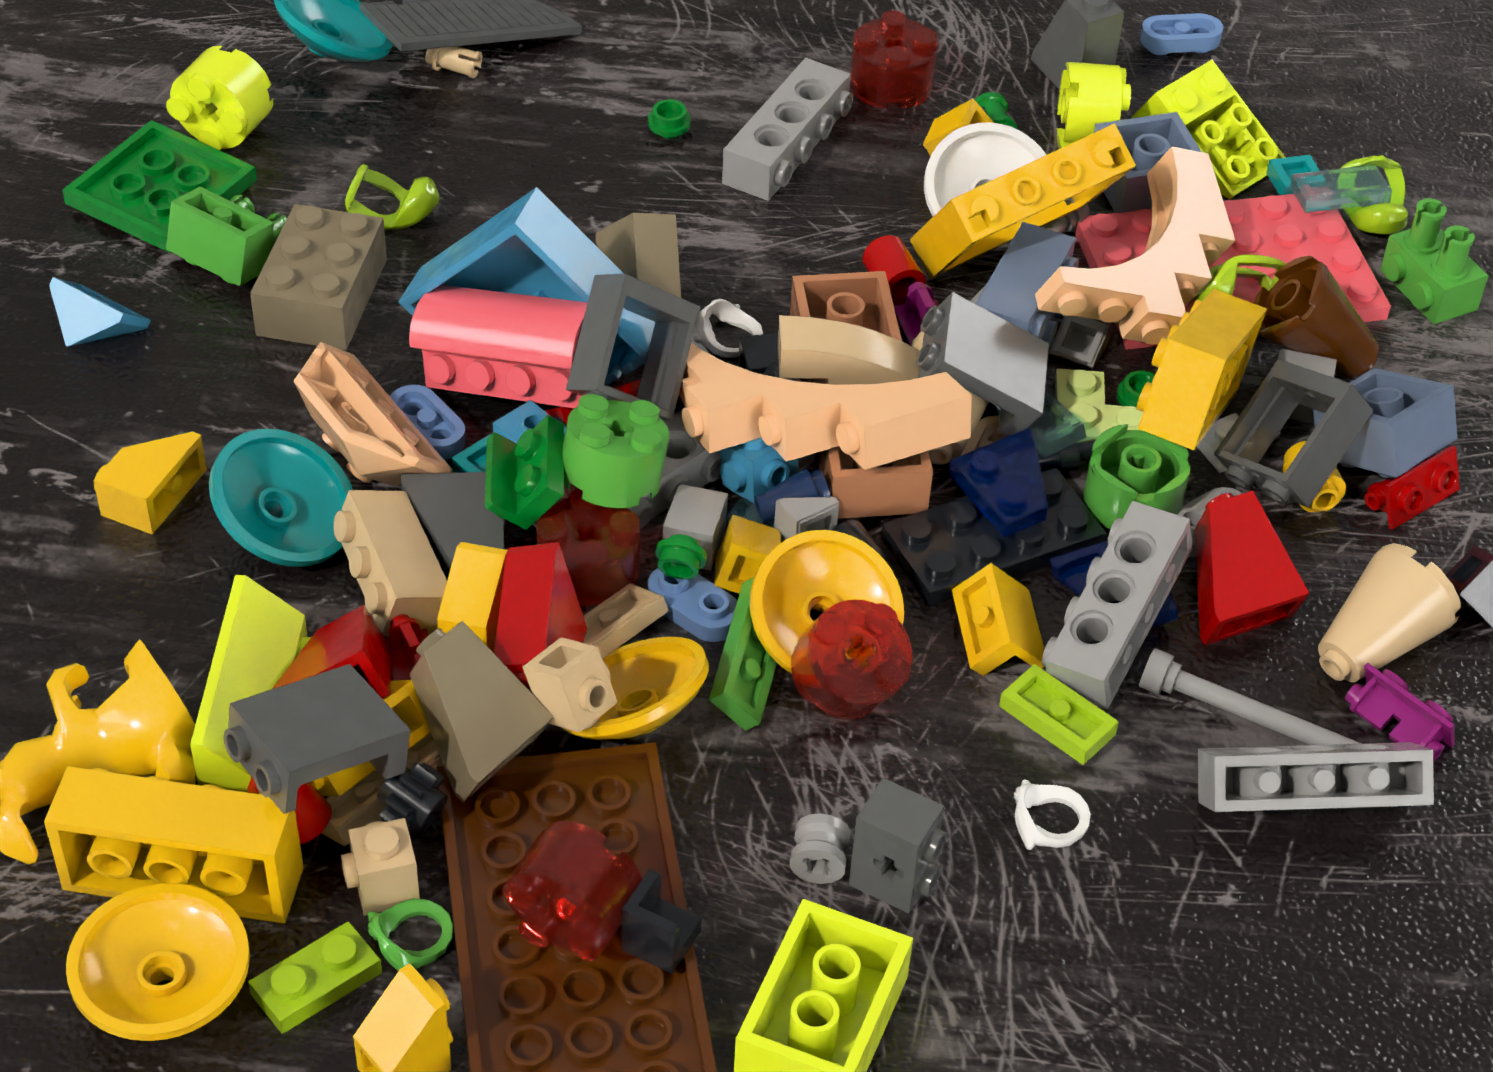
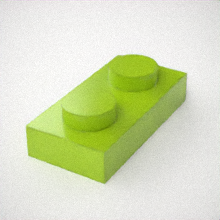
(1058, 714)
(315, 977)

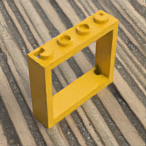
(1030, 194)

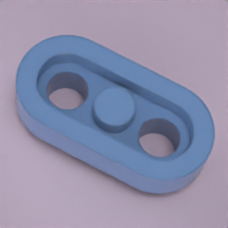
(1181, 33)
(432, 418)
(690, 602)

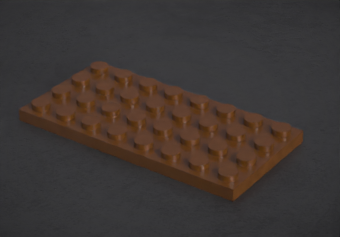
(546, 1004)

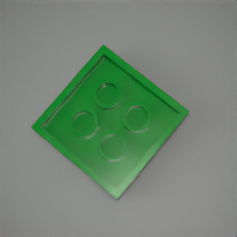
(147, 172)

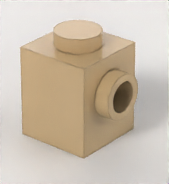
(571, 683)
(381, 865)

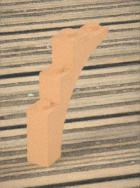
(1184, 241)
(804, 418)

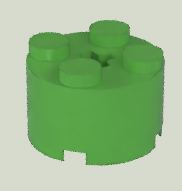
(614, 450)
(1134, 468)

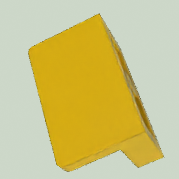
(997, 620)

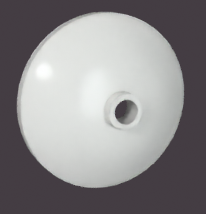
(973, 158)

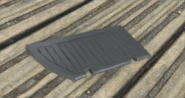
(466, 22)

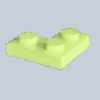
(1084, 397)

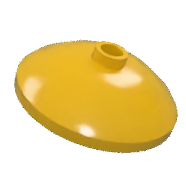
(815, 573)
(651, 686)
(155, 937)

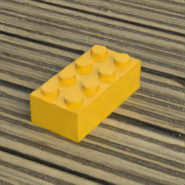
(1199, 368)
(142, 831)

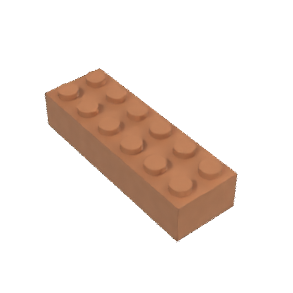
(891, 487)

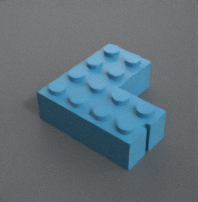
(533, 253)

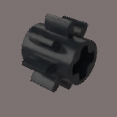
(413, 796)

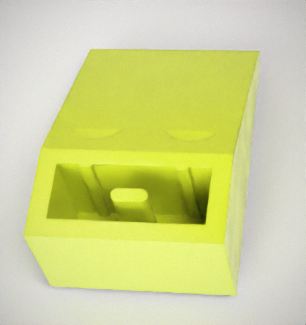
(1219, 126)

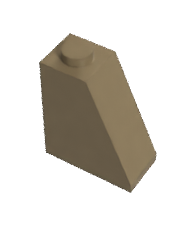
(644, 248)
(473, 707)

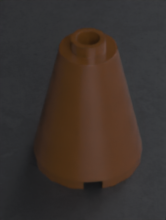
(1315, 317)

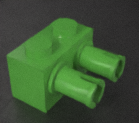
(222, 234)
(1435, 265)

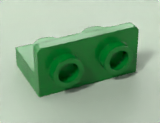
(525, 476)

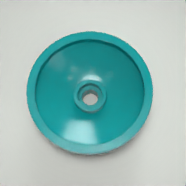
(334, 29)
(289, 479)

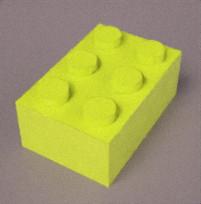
(824, 995)

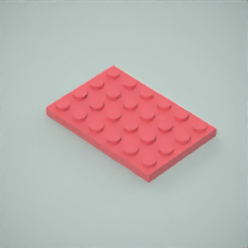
(1261, 227)

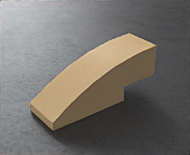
(842, 353)

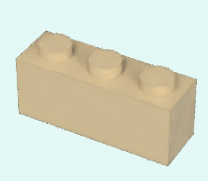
(390, 557)

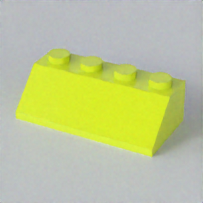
(252, 653)

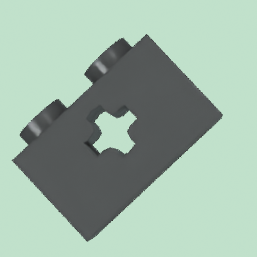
(897, 846)

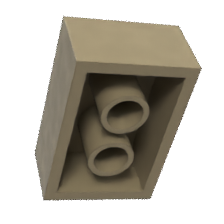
(319, 276)

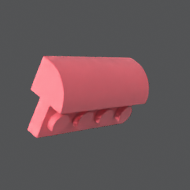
(498, 343)

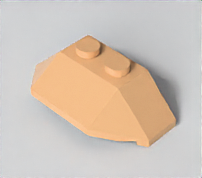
(363, 419)

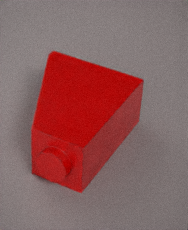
(1242, 569)
(535, 606)
(346, 641)

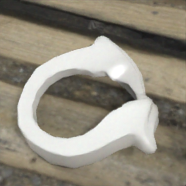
(727, 313)
(1035, 795)

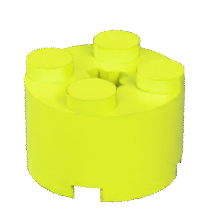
(221, 97)
(1088, 97)

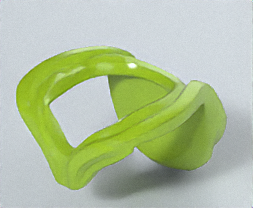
(414, 203)
(1384, 217)
(1225, 274)

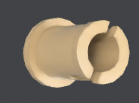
(455, 59)

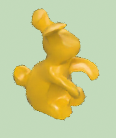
(133, 733)

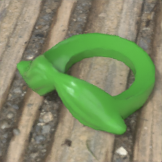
(384, 923)

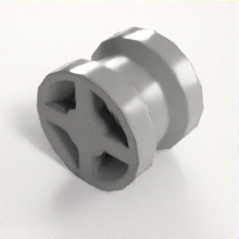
(820, 848)

